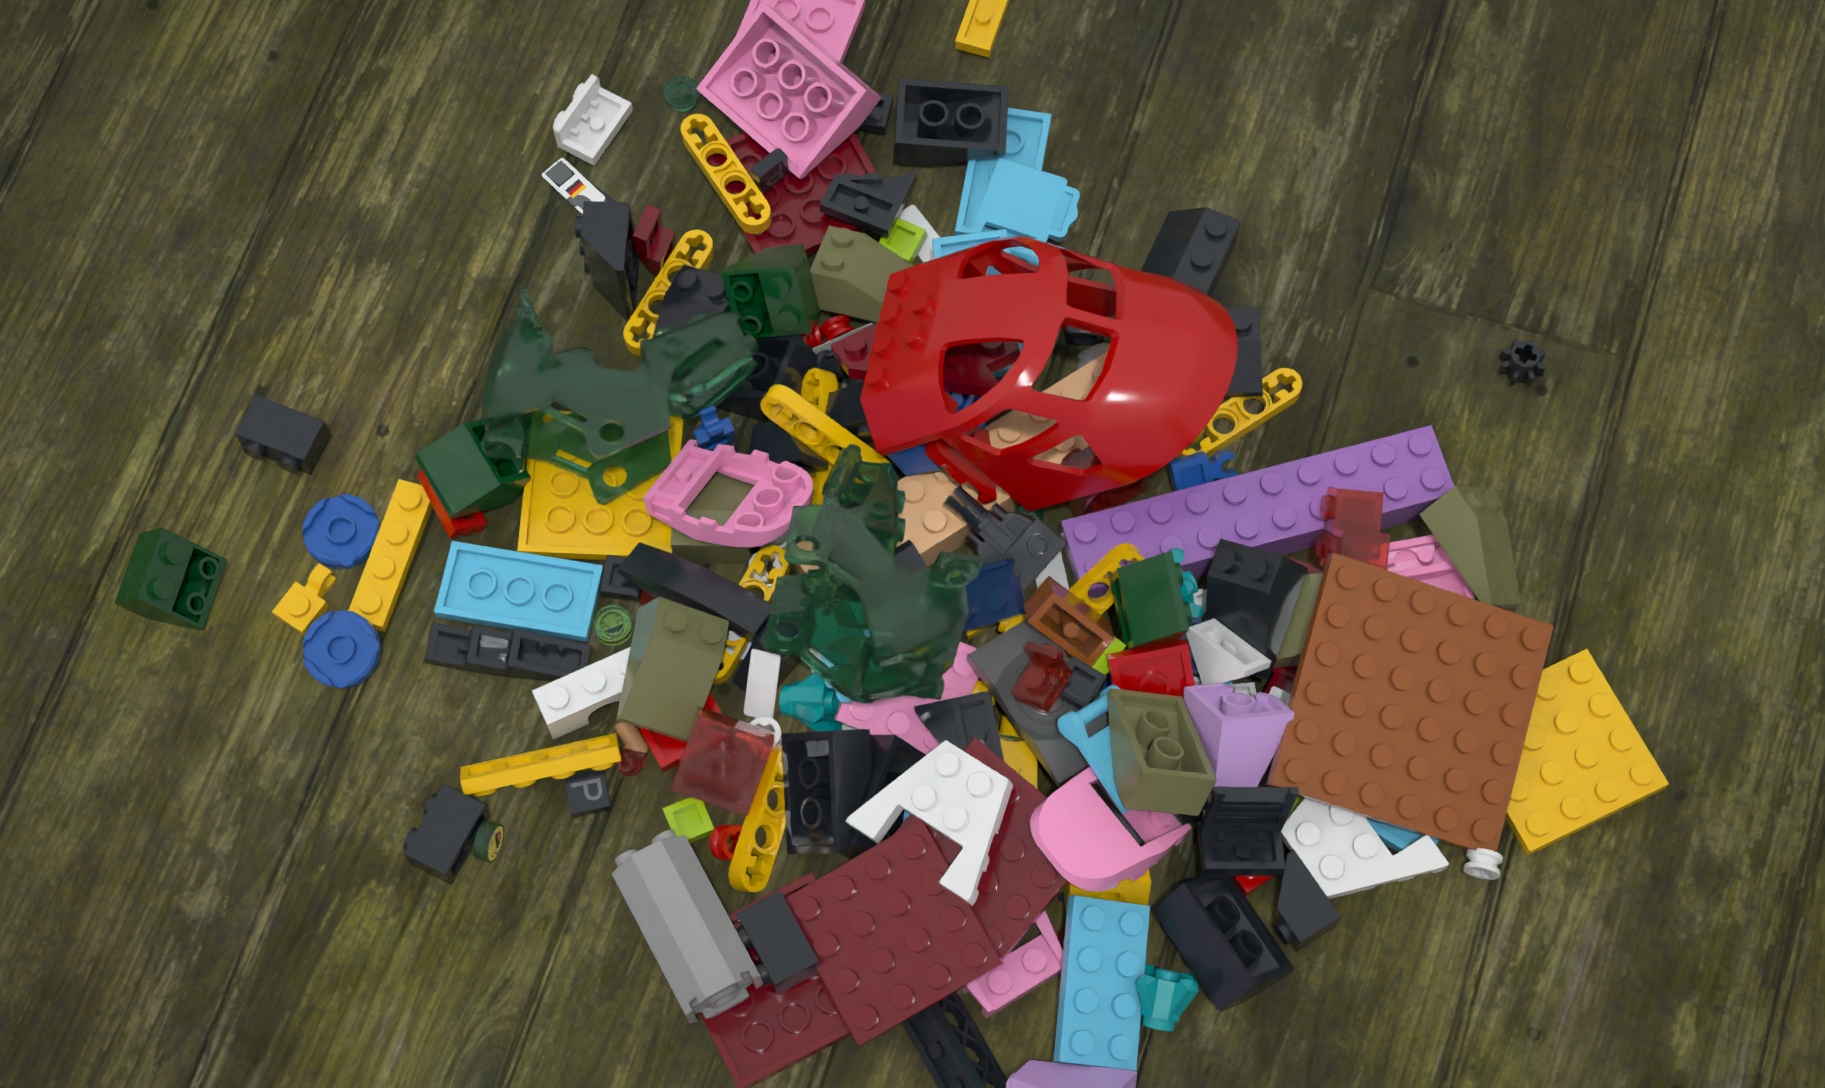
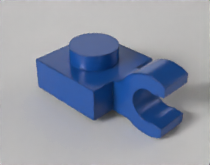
(713, 431)

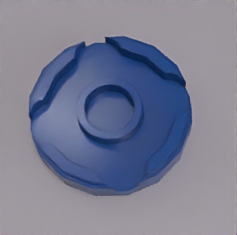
(340, 531)
(341, 649)

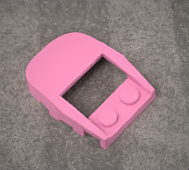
(759, 517)
(1091, 843)
(1022, 971)

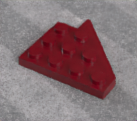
(965, 367)

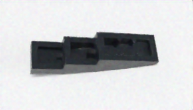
(696, 587)
(504, 653)

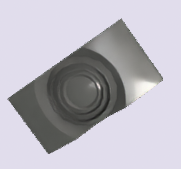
(1000, 667)

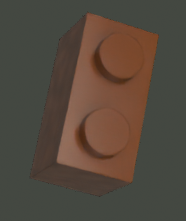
(1068, 621)

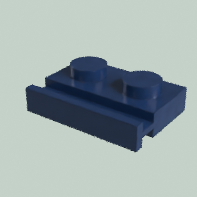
(994, 596)

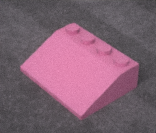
(787, 90)

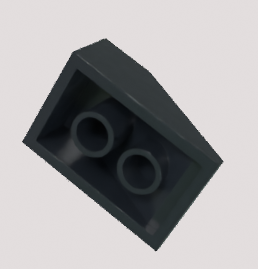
(948, 122)
(690, 294)
(779, 361)
(1253, 595)
(823, 787)

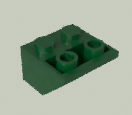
(773, 292)
(465, 476)
(170, 579)
(1150, 601)

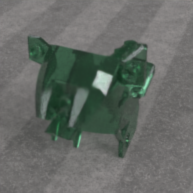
(617, 413)
(909, 616)

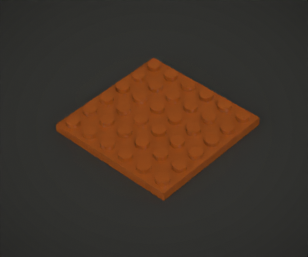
(1411, 704)

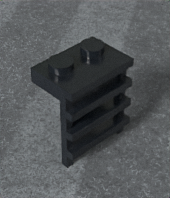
(1244, 830)

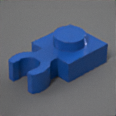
(1198, 469)

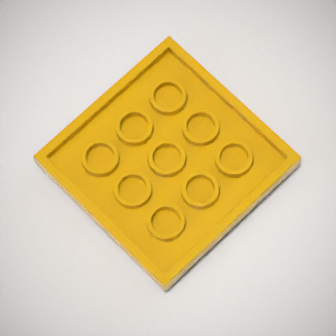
(568, 523)
(1577, 757)

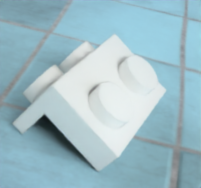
(590, 121)

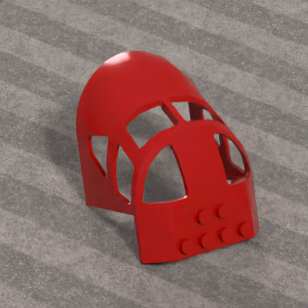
(1153, 397)

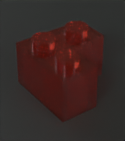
(1353, 526)

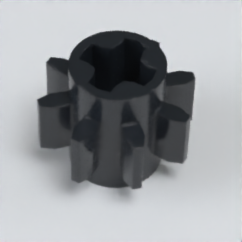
(1525, 352)

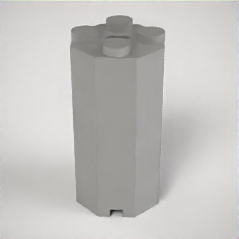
(686, 926)

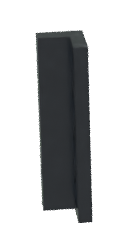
(944, 1047)

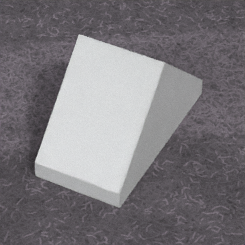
(1222, 654)

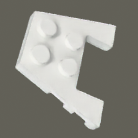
(951, 796)
(1347, 852)

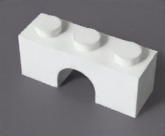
(574, 697)

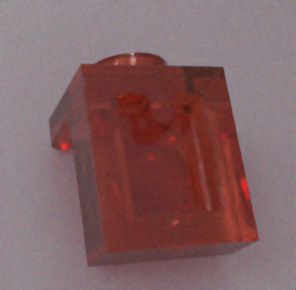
(1042, 677)

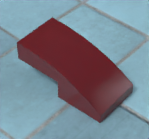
(652, 240)

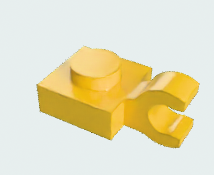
(305, 604)

